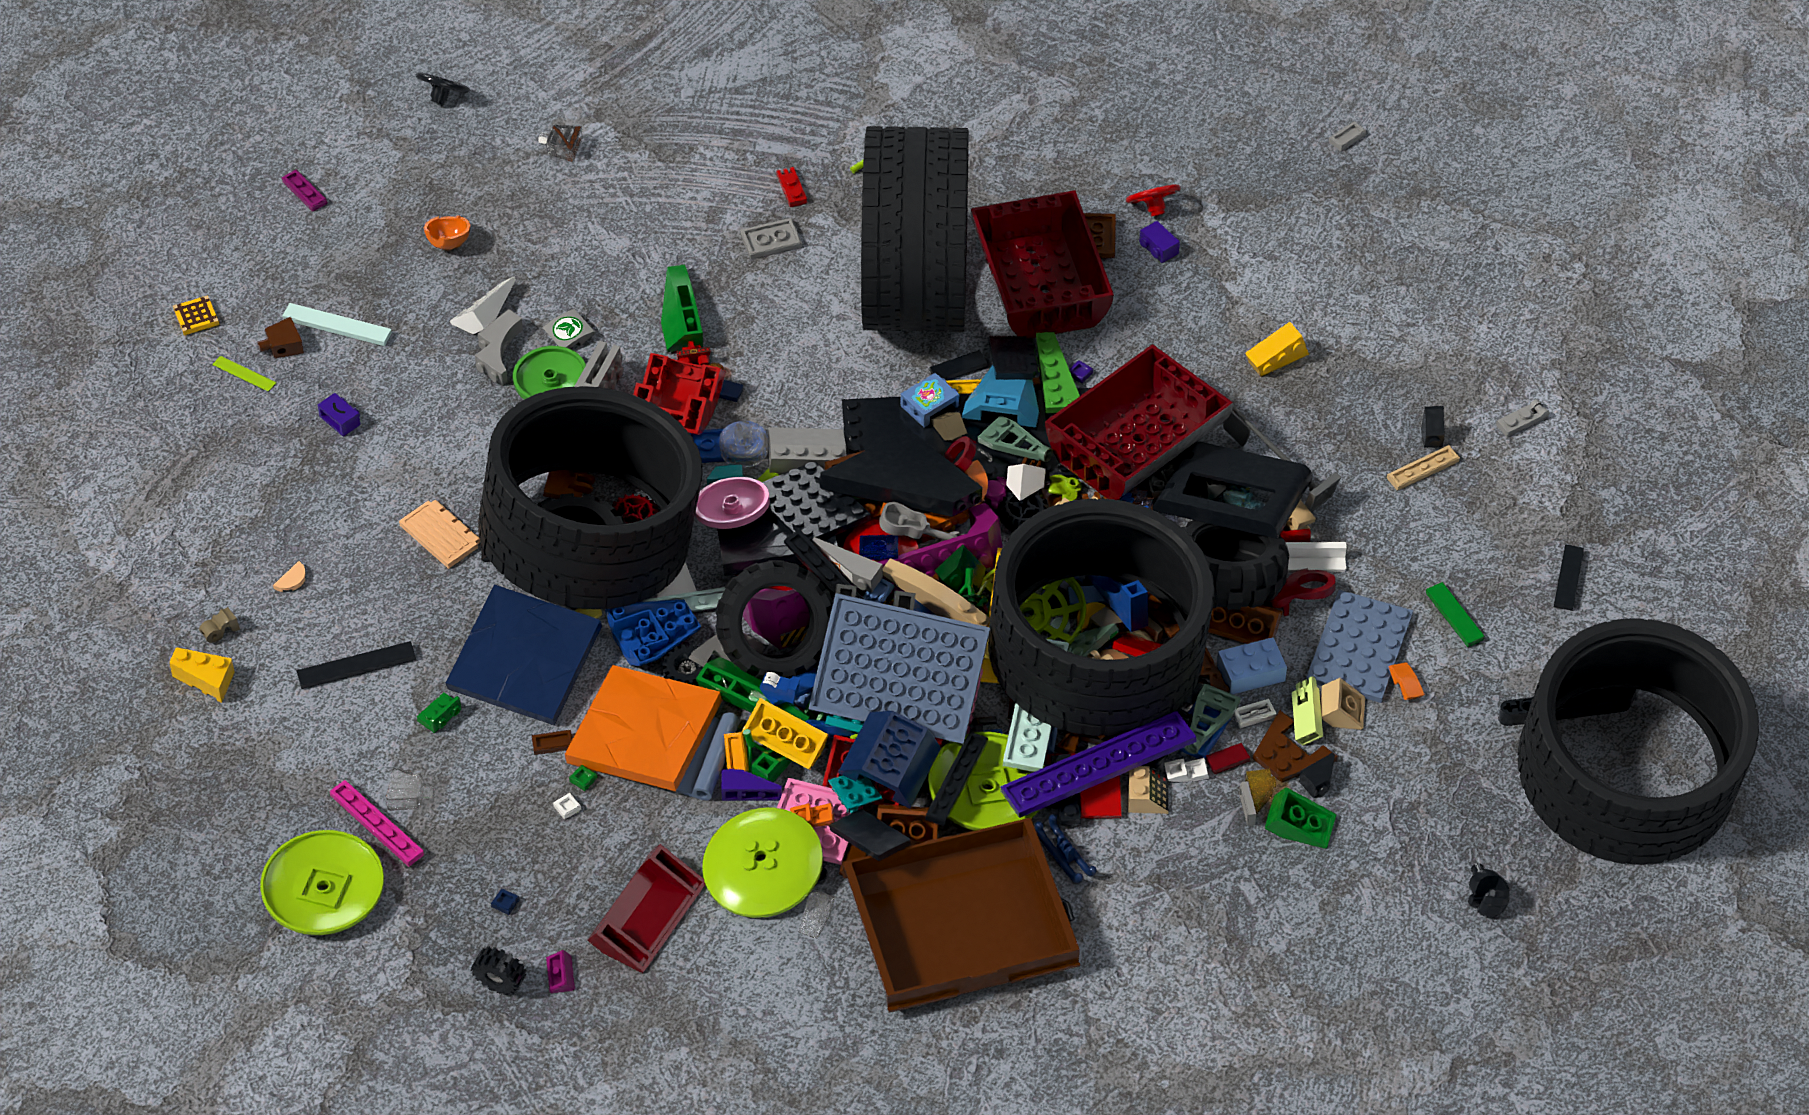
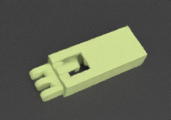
(1307, 714)

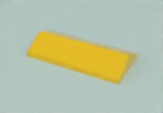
(786, 734)

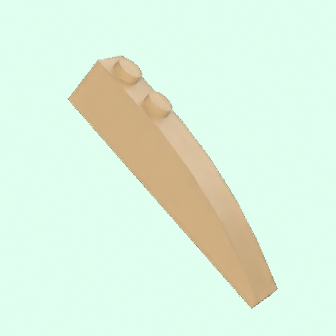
(934, 594)

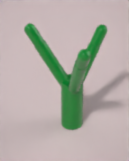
(750, 744)

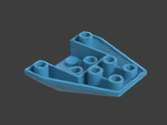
(1003, 396)

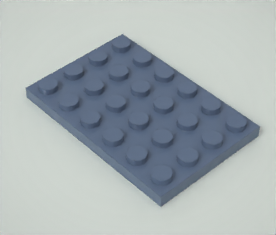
(1360, 644)

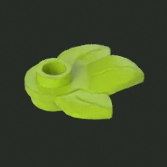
(1064, 486)

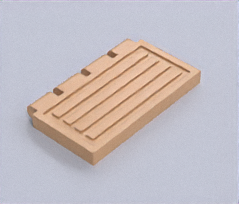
(440, 533)

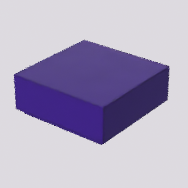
(1080, 371)

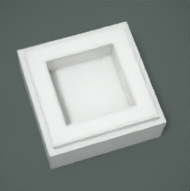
(567, 806)

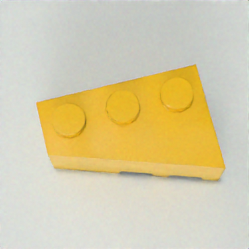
(1277, 350)
(203, 670)

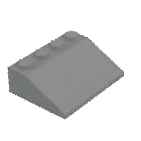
(798, 446)

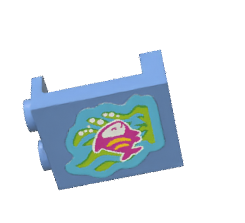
(928, 398)

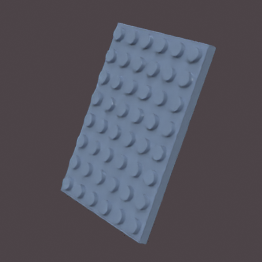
(899, 663)

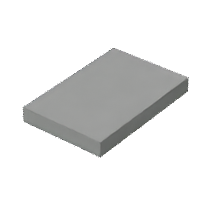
(771, 238)

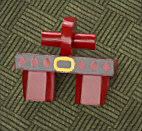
(694, 354)

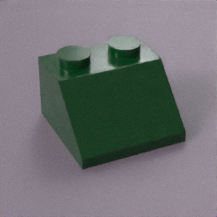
(953, 570)

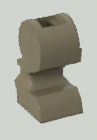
(214, 628)

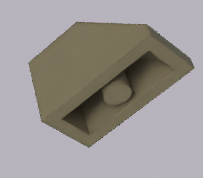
(949, 426)

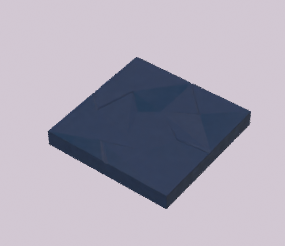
(524, 654)

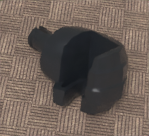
(1489, 891)

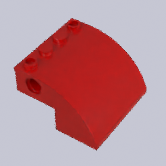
(682, 390)

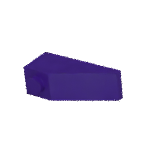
(744, 786)

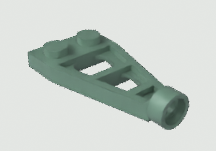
(1001, 427)
(1215, 699)

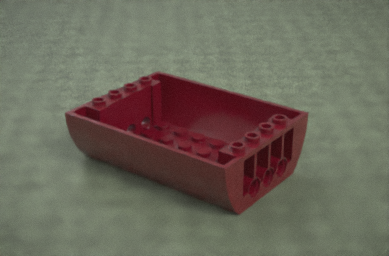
(1067, 260)

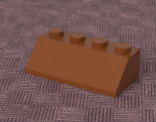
(1245, 624)

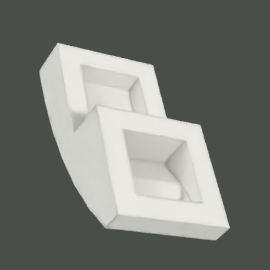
(1186, 771)

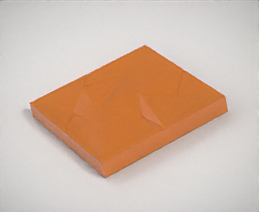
(643, 727)

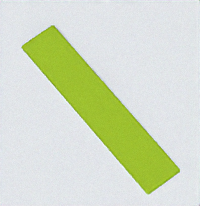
(244, 373)

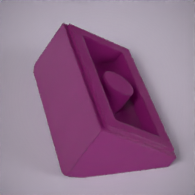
(560, 972)

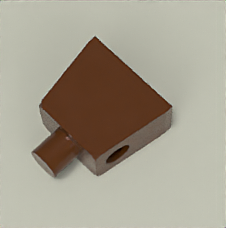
(282, 339)

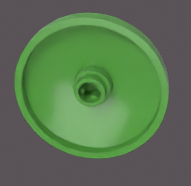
(547, 370)

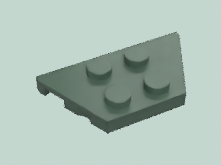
(1091, 640)

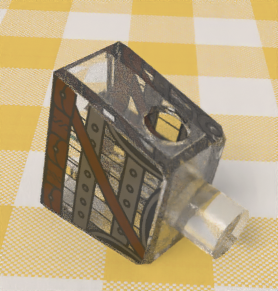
(562, 141)

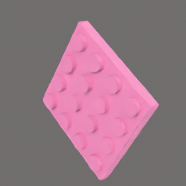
(801, 793)

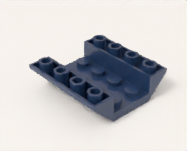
(893, 754)

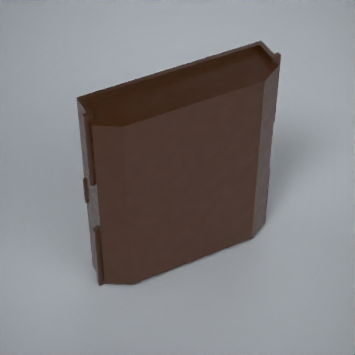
(962, 914)

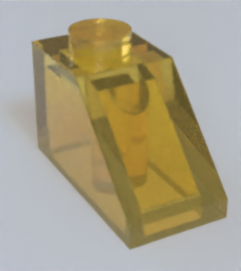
(1261, 787)

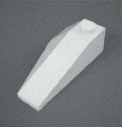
(484, 310)

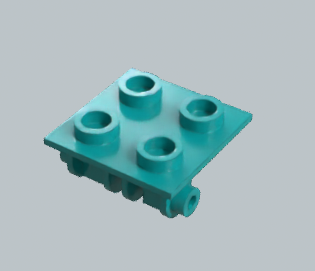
(853, 793)

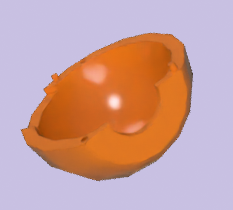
(447, 231)

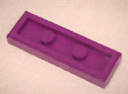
(304, 190)

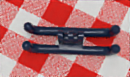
(1064, 852)

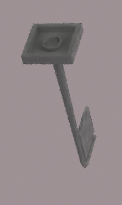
(1239, 429)

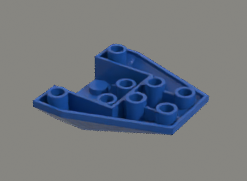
(651, 628)

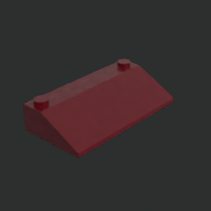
(647, 910)

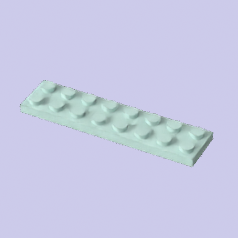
(1028, 737)

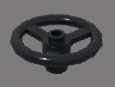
(441, 87)

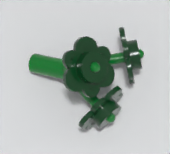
(976, 600)

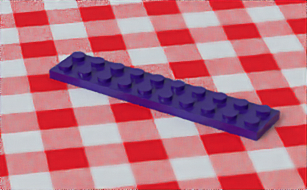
(1098, 764)

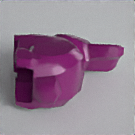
(995, 492)

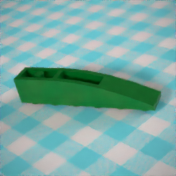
(679, 313)
(738, 686)

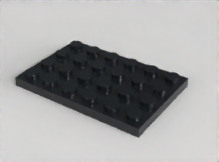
(803, 505)

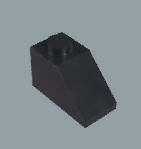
(1433, 427)
(1317, 776)

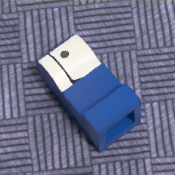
(780, 687)

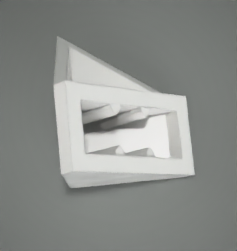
(1025, 480)

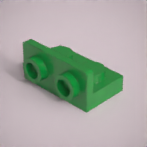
(439, 712)

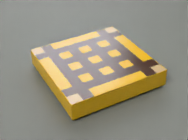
(195, 315)

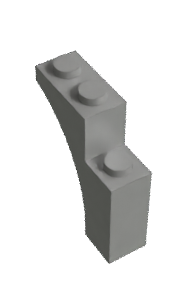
(493, 343)

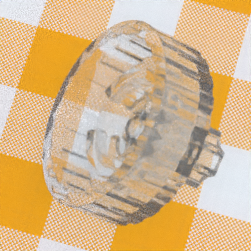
(744, 435)

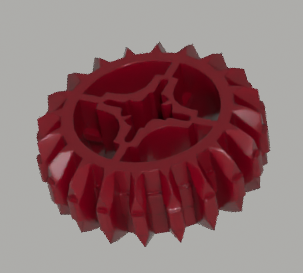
(635, 507)

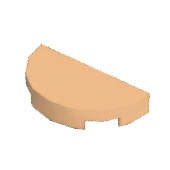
(292, 579)

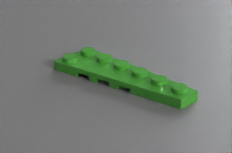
(1056, 378)

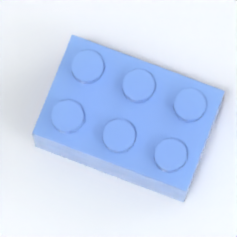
(1251, 666)

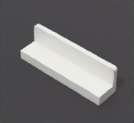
(1317, 556)

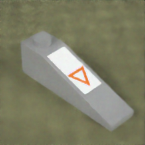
(855, 568)

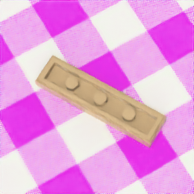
(1423, 468)

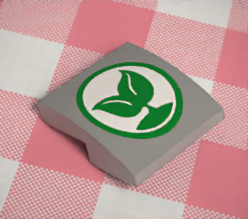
(569, 329)

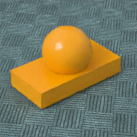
(736, 751)

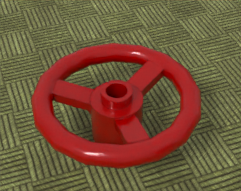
(1154, 198)

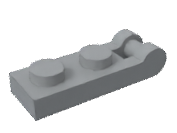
(1522, 418)

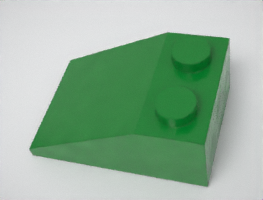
(1299, 819)

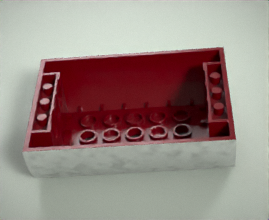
(1100, 427)

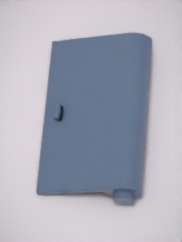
(709, 759)

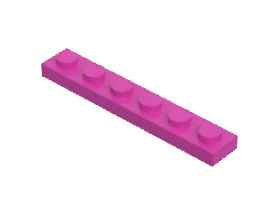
(376, 823)

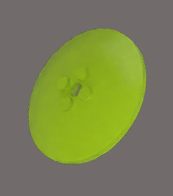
(977, 806)
(318, 859)
(768, 885)

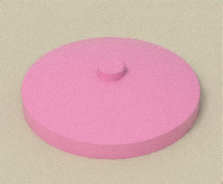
(732, 502)

